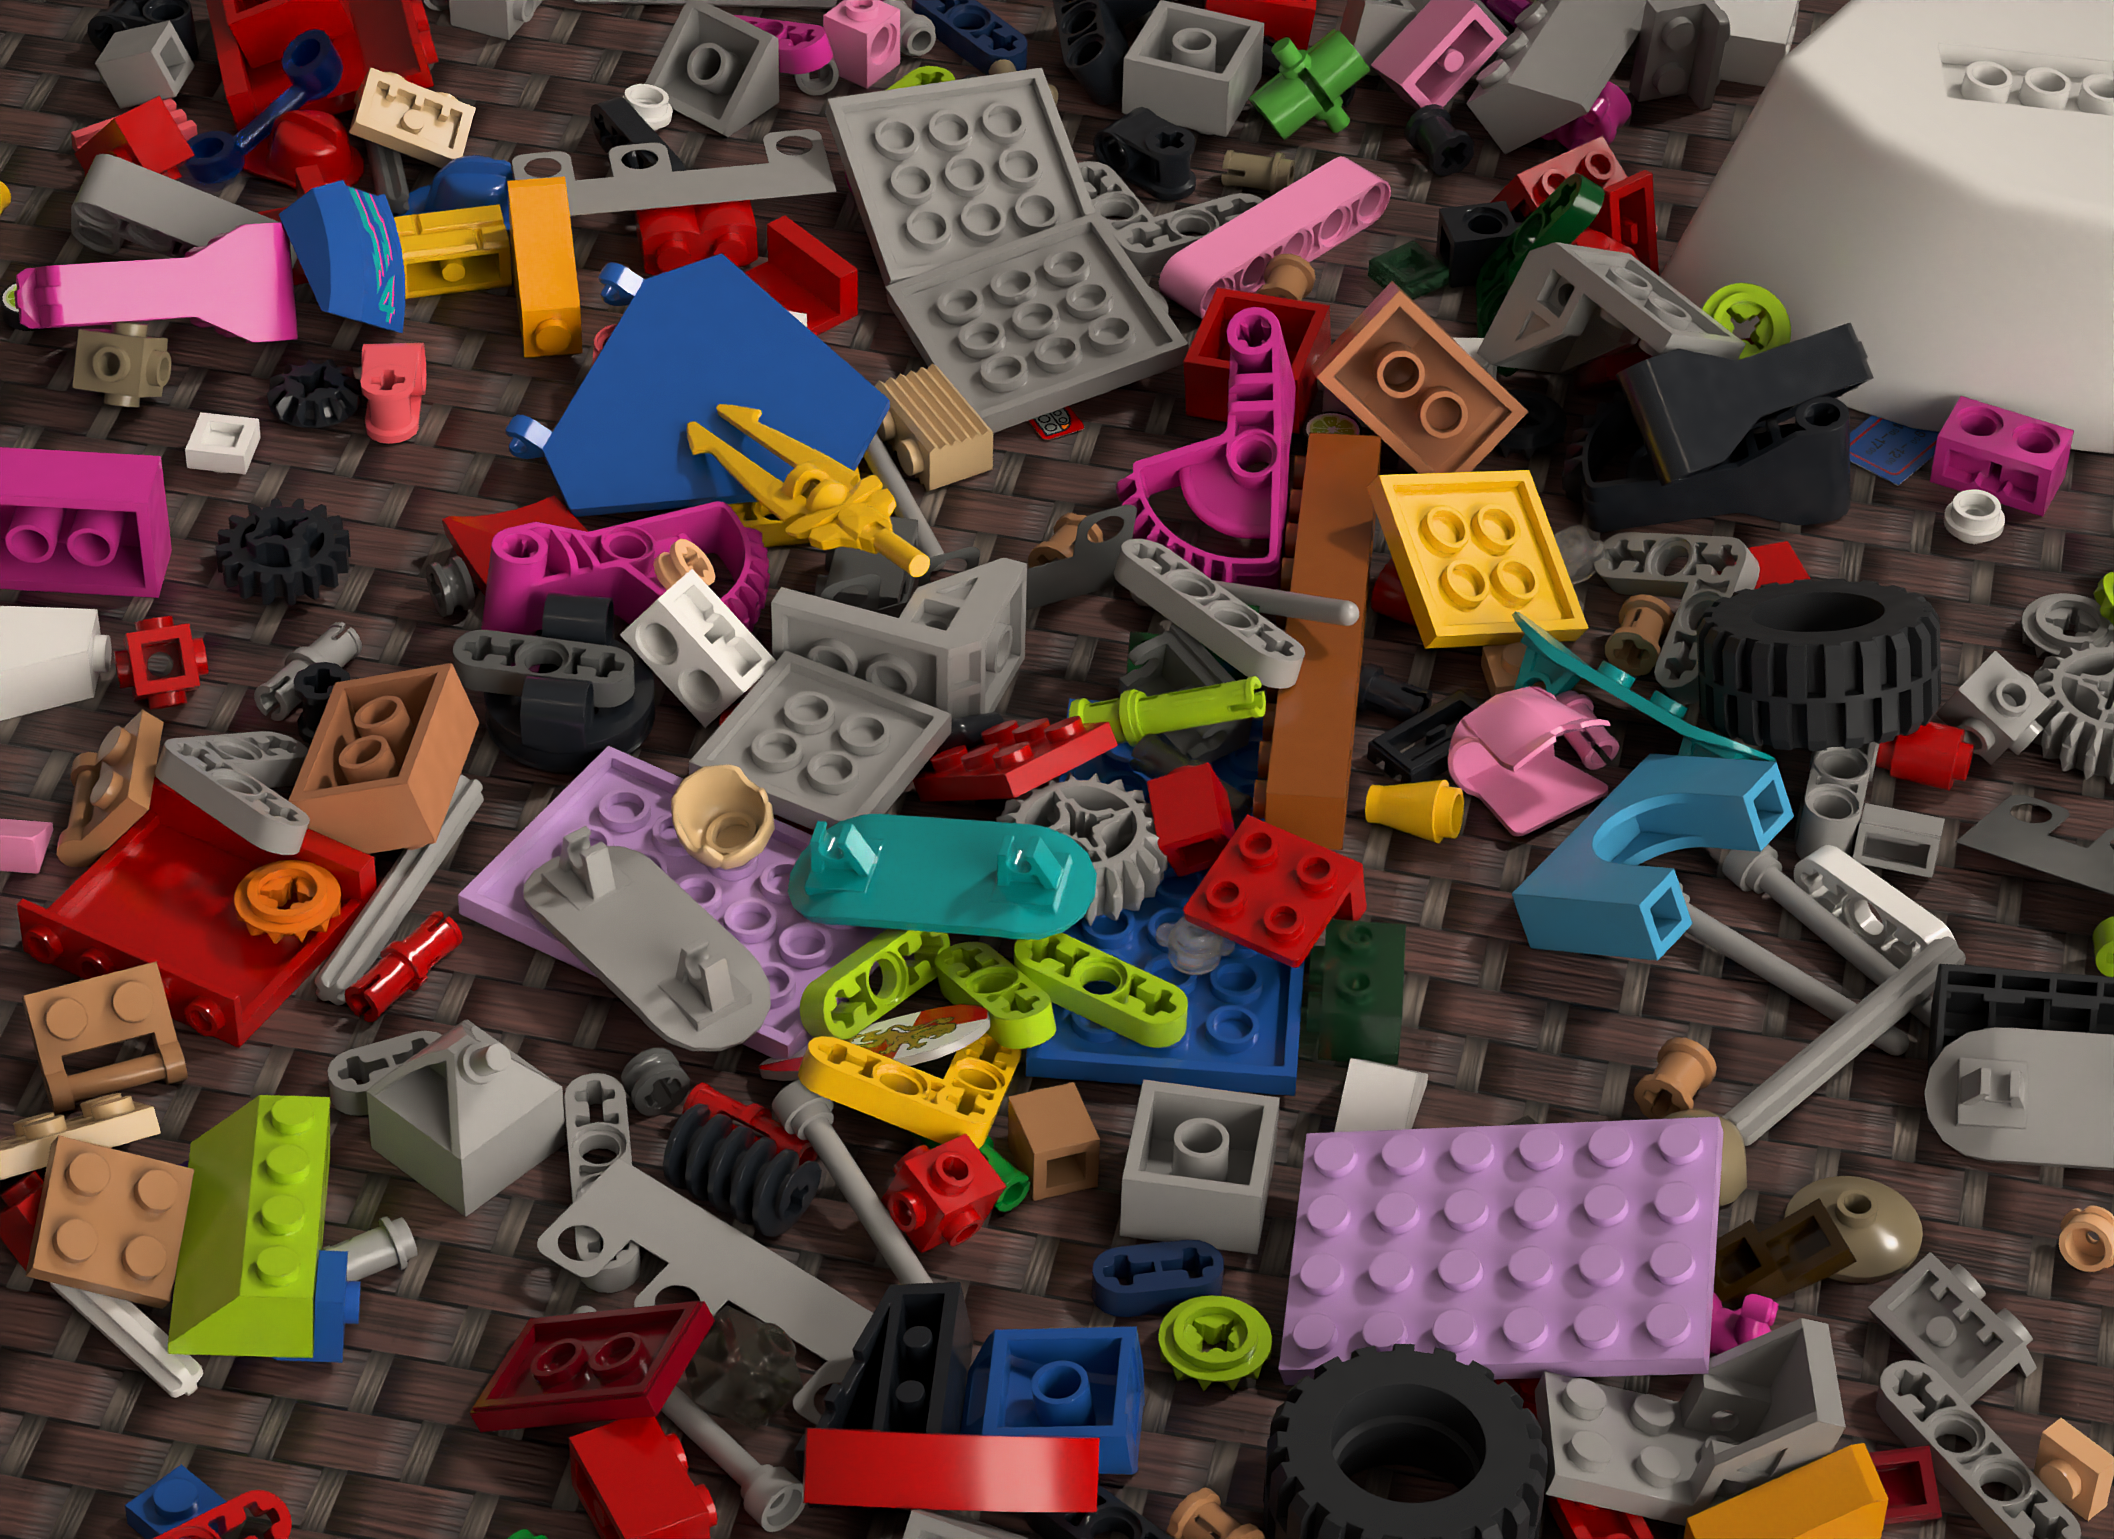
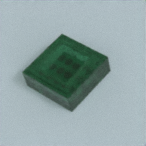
(1410, 269)

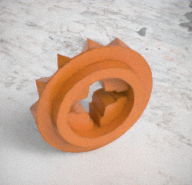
(274, 884)

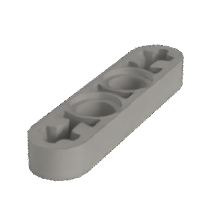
(1209, 613)
(583, 1137)
(1967, 1471)

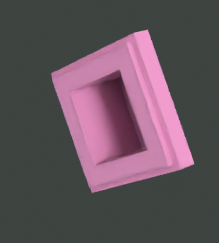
(23, 845)

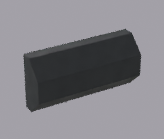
(2011, 998)

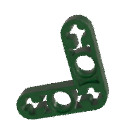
(1558, 220)

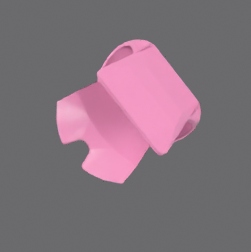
(1510, 763)

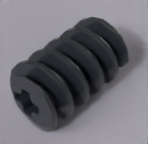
(738, 1173)

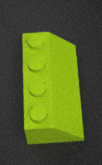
(254, 1232)

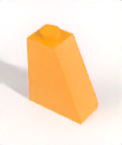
(544, 267)
(1822, 1500)

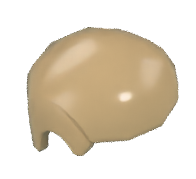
(721, 816)

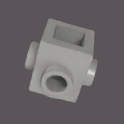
(1996, 709)

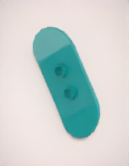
(1561, 670)
(943, 876)

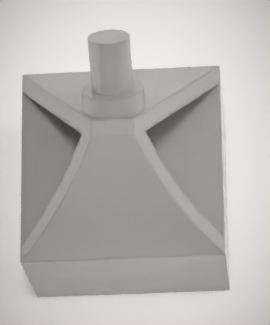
(466, 1117)

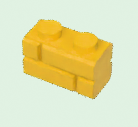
(454, 251)

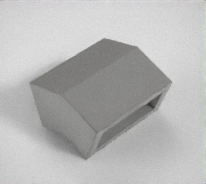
(1898, 840)

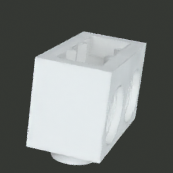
(698, 648)

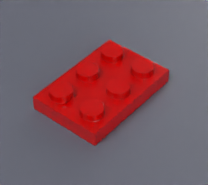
(1013, 759)

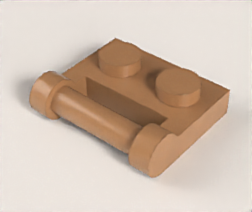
(110, 789)
(99, 1015)

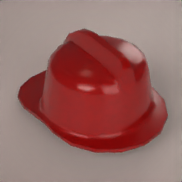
(306, 140)

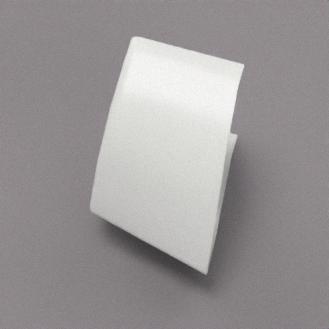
(1942, 196)

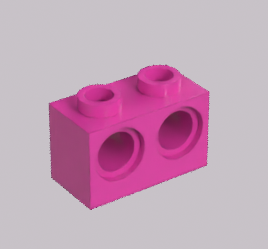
(2002, 454)

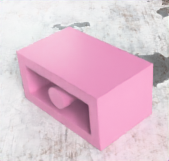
(1438, 52)

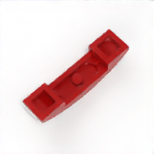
(950, 1471)

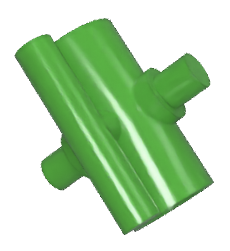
(1310, 84)

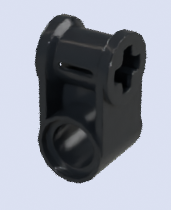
(137, 13)
(1149, 153)

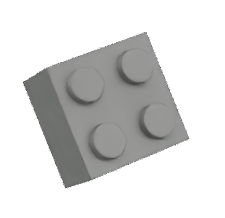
(1193, 67)
(1199, 1166)

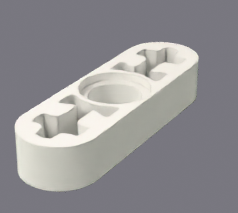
(1847, 886)

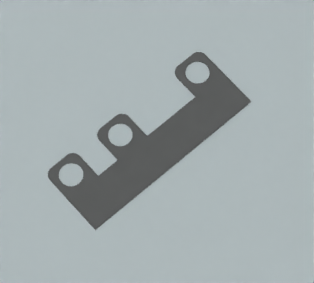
(1084, 573)
(2031, 846)

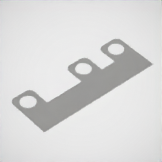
(662, 188)
(714, 1264)

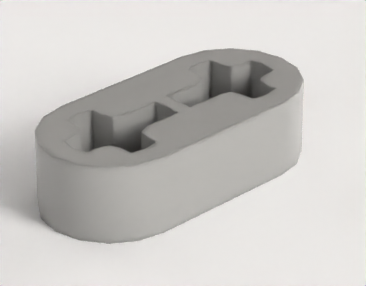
(370, 1065)

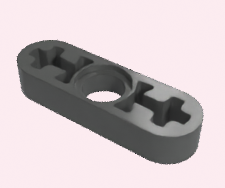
(503, 648)

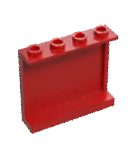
(385, 37)
(171, 900)

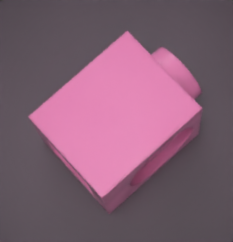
(864, 39)

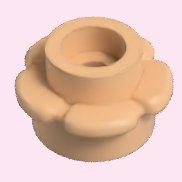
(2079, 1247)

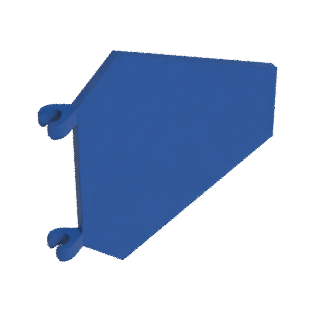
(674, 356)

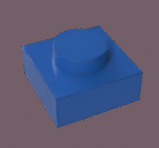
(171, 1503)

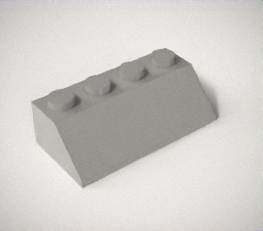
(1553, 66)

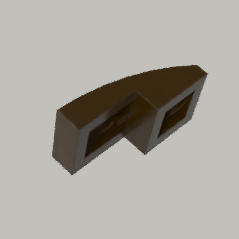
(1780, 1258)

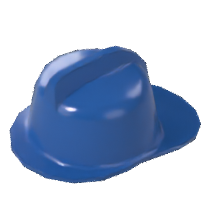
(465, 184)

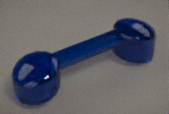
(314, 73)

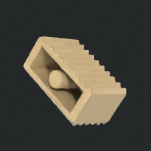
(934, 429)

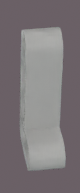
(150, 210)

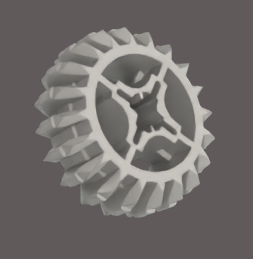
(2081, 709)
(1110, 827)

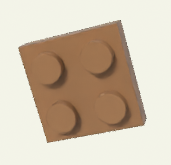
(110, 1222)

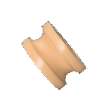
(681, 559)

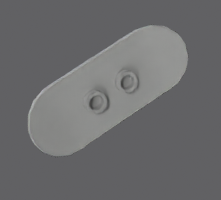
(650, 944)
(2026, 1097)

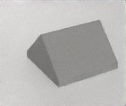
(718, 68)

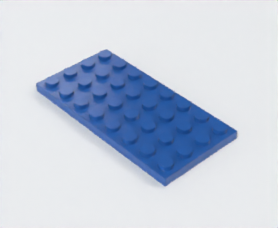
(1238, 1015)

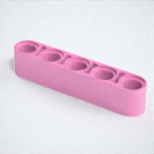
(1297, 220)

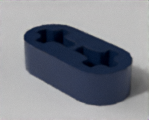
(1155, 1276)

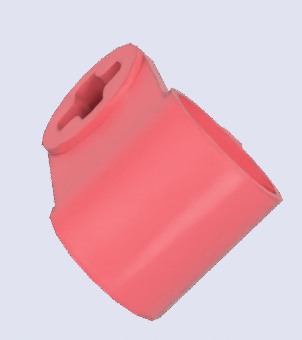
(394, 386)

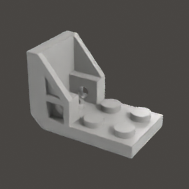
(1591, 303)
(946, 649)
(1687, 1455)

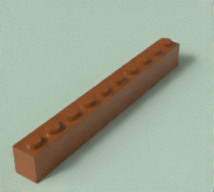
(1313, 723)

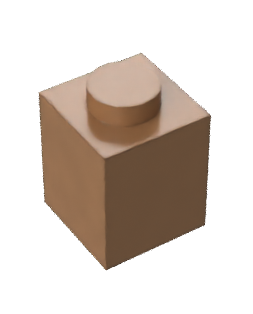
(1053, 1141)

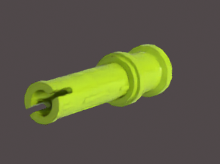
(1138, 715)

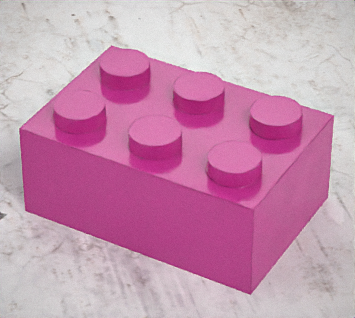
(83, 522)

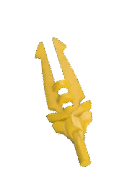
(816, 496)

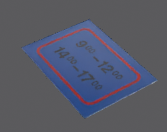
(1891, 448)

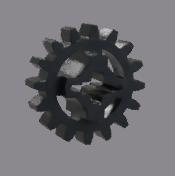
(283, 551)

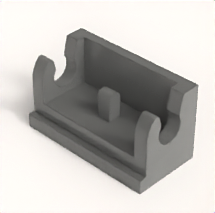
(1183, 664)

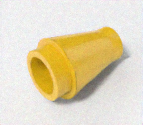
(1419, 808)

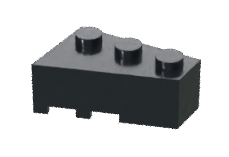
(905, 1367)

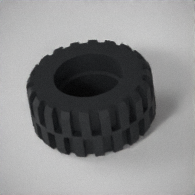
(1819, 664)
(1409, 1413)

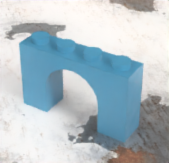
(1595, 894)

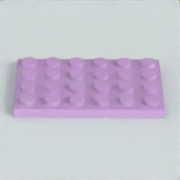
(630, 807)
(1510, 1247)

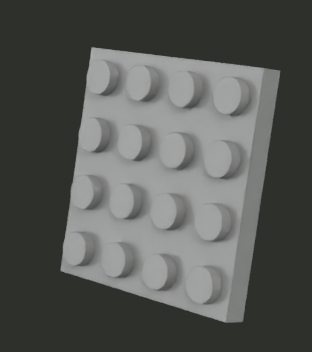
(956, 167)
(1039, 322)

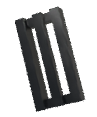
(1429, 756)

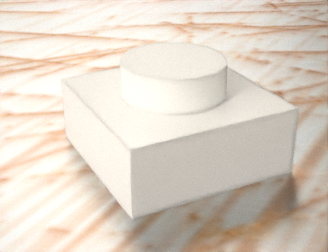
(222, 443)

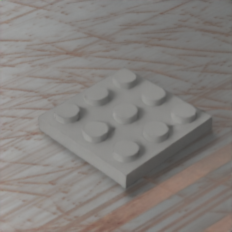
(825, 742)

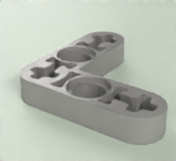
(1151, 239)
(1696, 584)
(233, 780)

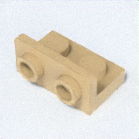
(411, 118)

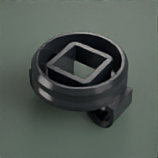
(555, 718)

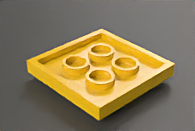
(1474, 555)

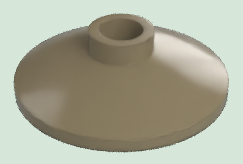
(1873, 1221)

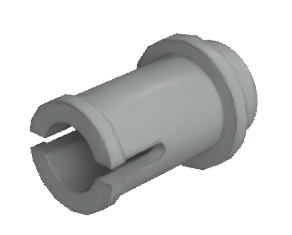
(916, 30)
(378, 1249)

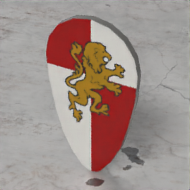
(905, 1039)

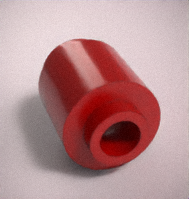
(1928, 756)

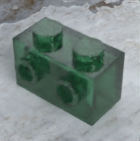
(1360, 991)

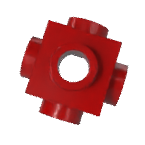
(175, 642)
(942, 1193)

